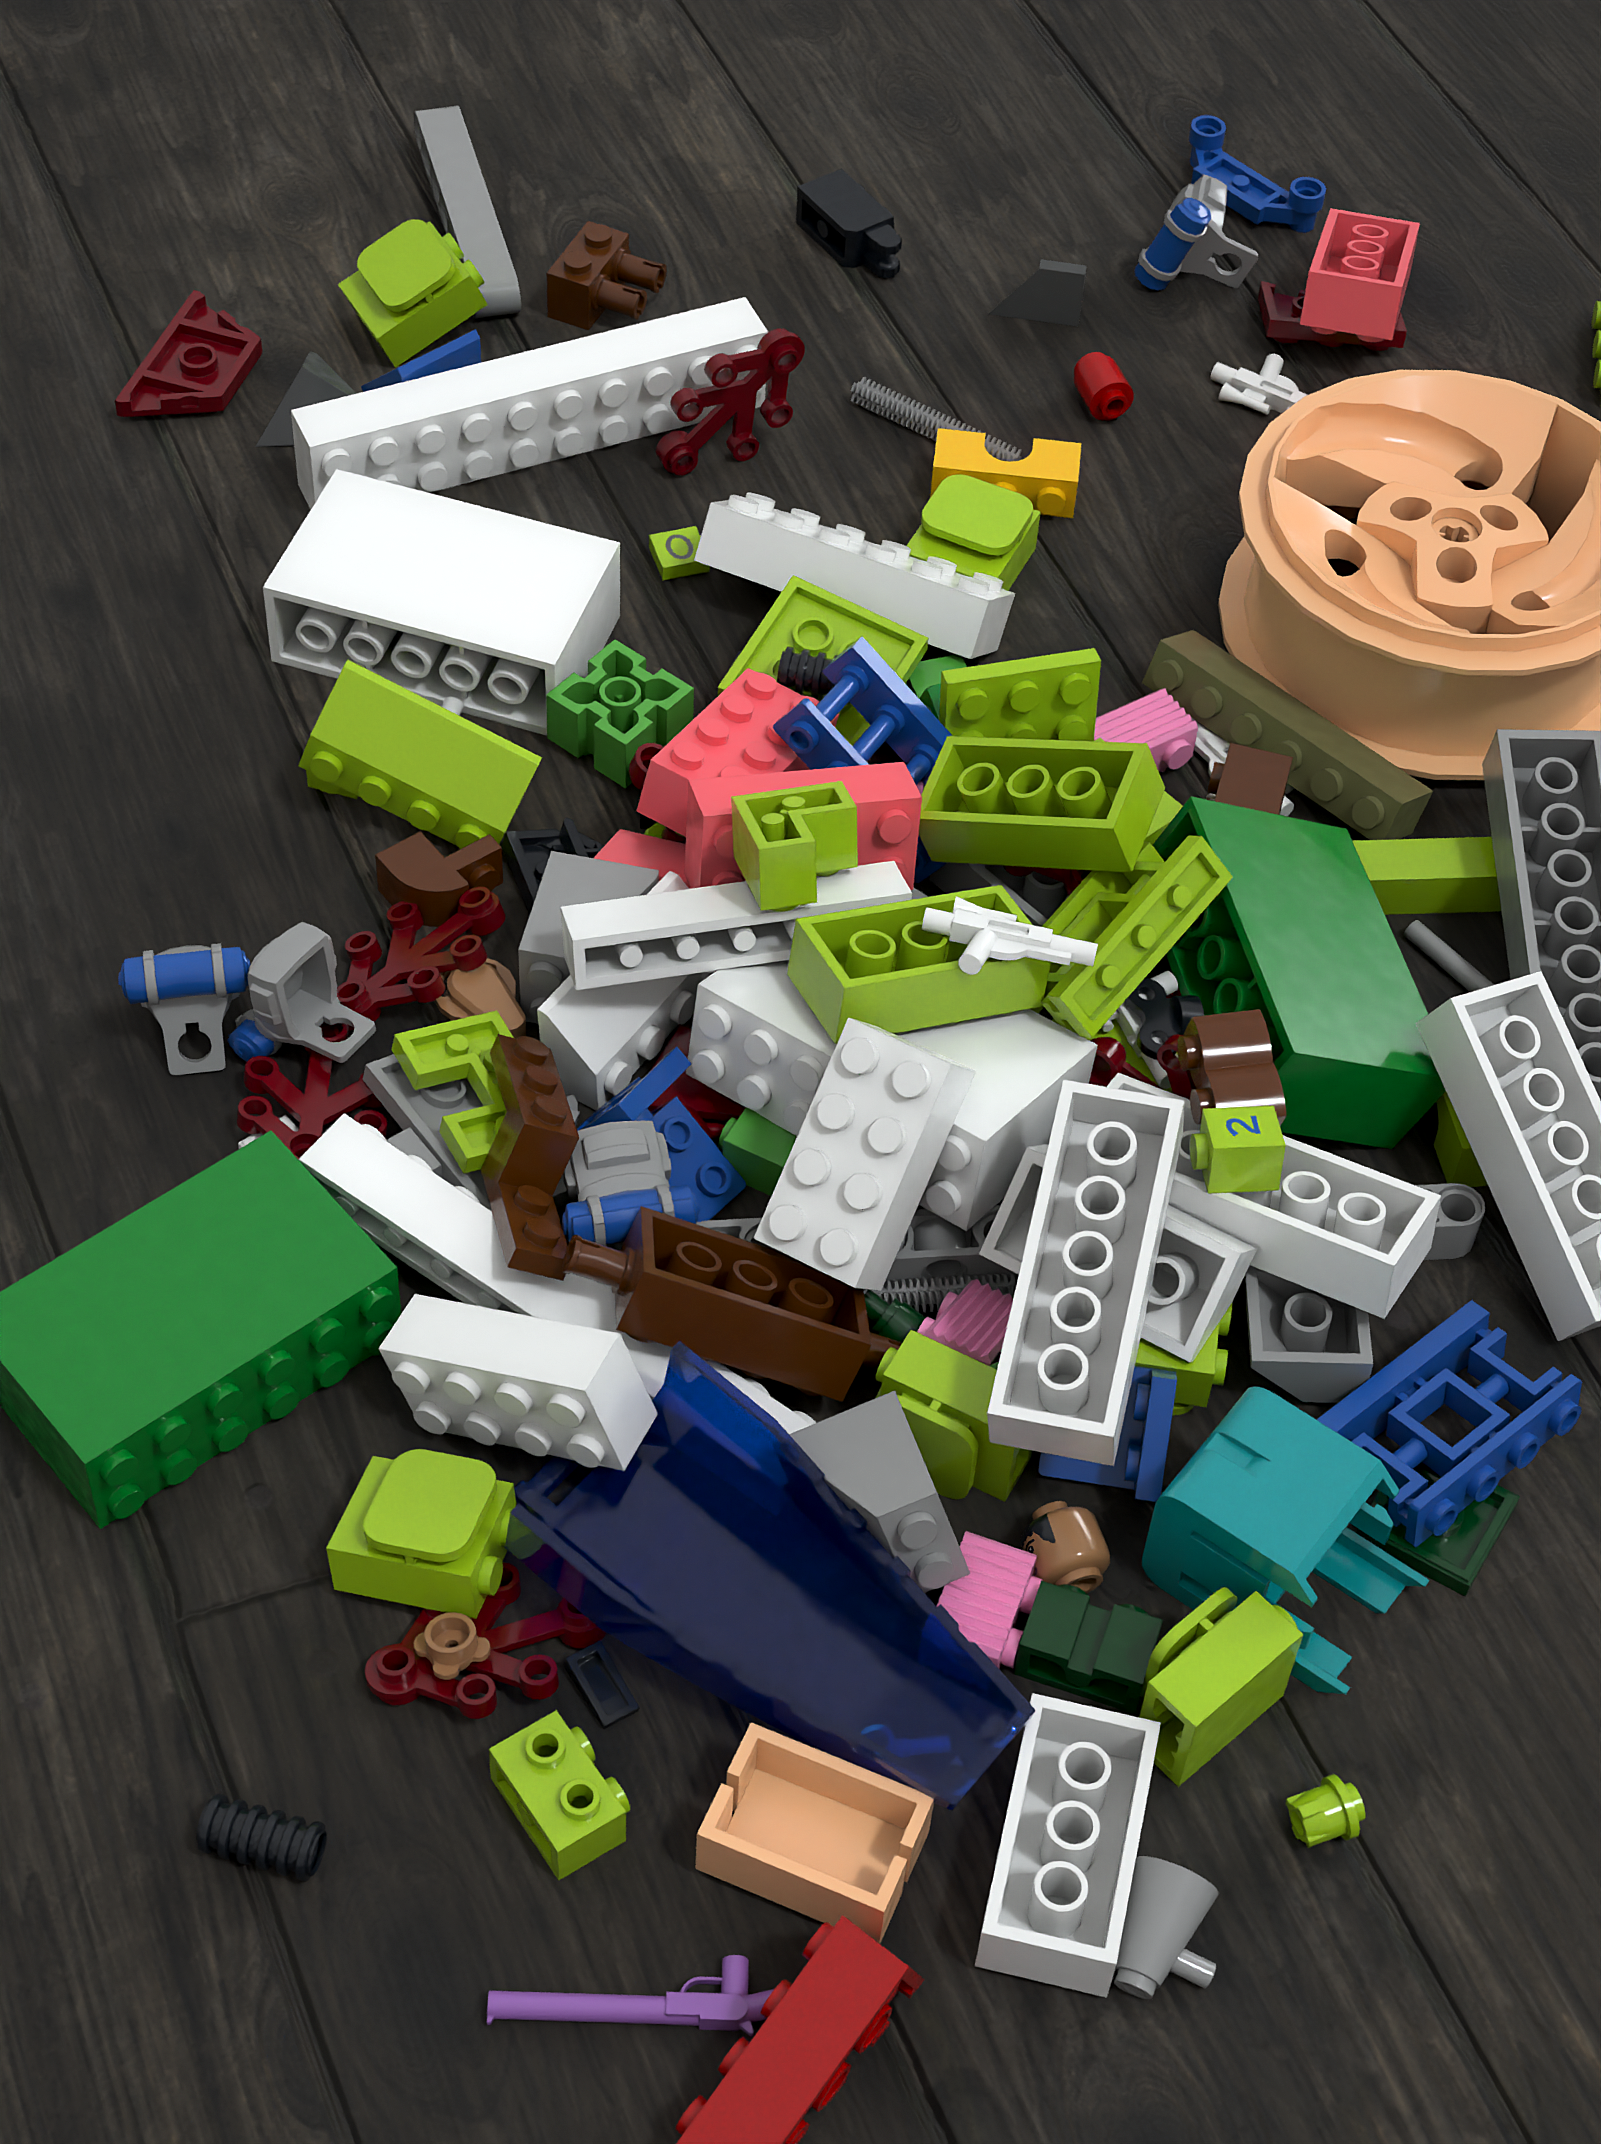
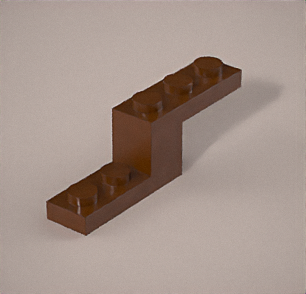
(529, 1156)

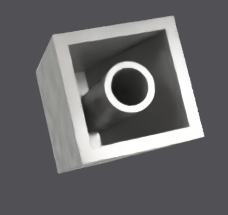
(567, 882)
(881, 1473)

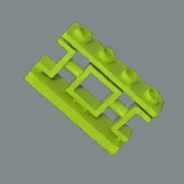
(1134, 924)

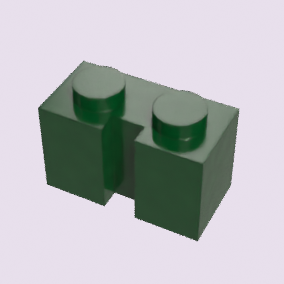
(1087, 1647)

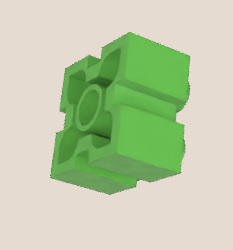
(617, 710)

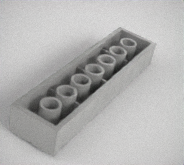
(1548, 868)

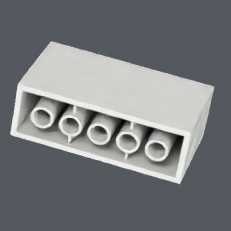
(442, 598)
(770, 1053)

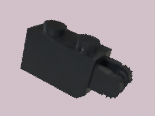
(849, 223)

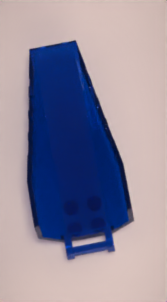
(768, 1590)

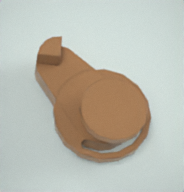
(483, 991)

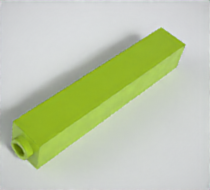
(1432, 874)

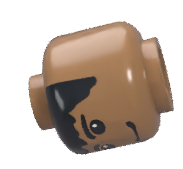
(1066, 1546)

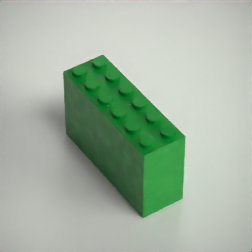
(1321, 964)
(190, 1327)

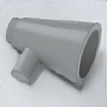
(1159, 1921)

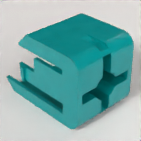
(1268, 1509)

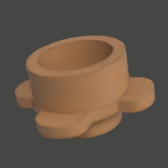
(452, 1631)

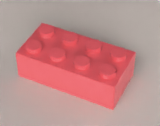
(1359, 275)
(723, 741)
(886, 817)

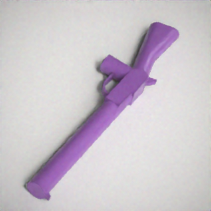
(710, 2011)

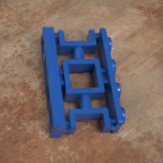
(1423, 1382)

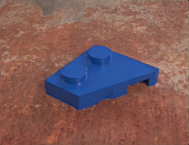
(634, 1099)

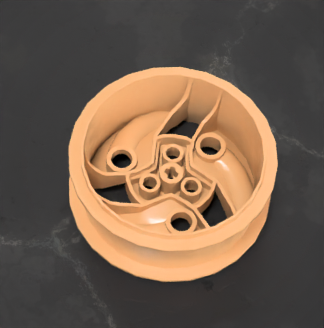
(1468, 555)

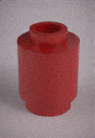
(1102, 386)

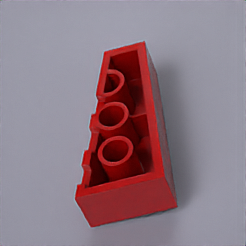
(804, 2042)

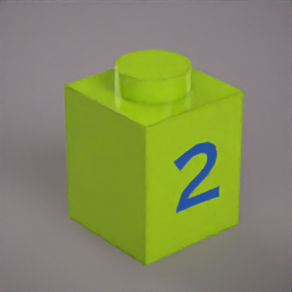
(1239, 1149)

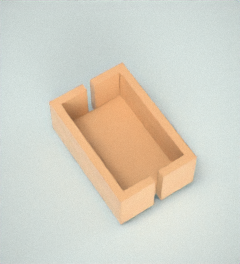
(813, 1832)

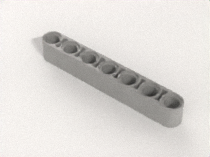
(467, 205)

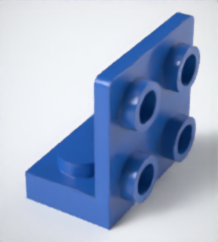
(696, 1159)
(1141, 1443)

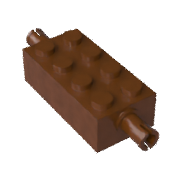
(734, 1303)

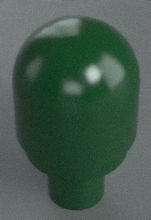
(891, 1319)

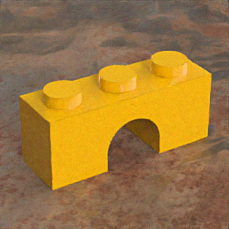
(1044, 477)

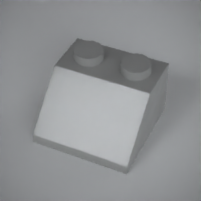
(1306, 1339)

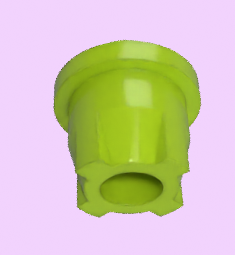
(1326, 1812)

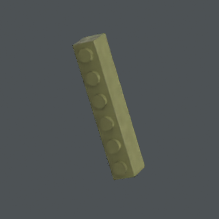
(1258, 714)

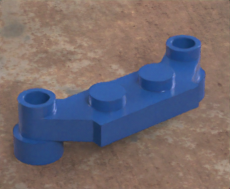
(1247, 190)

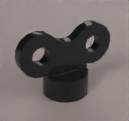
(1161, 1015)

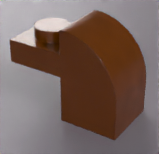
(423, 876)

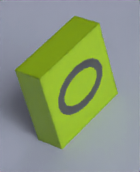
(675, 553)

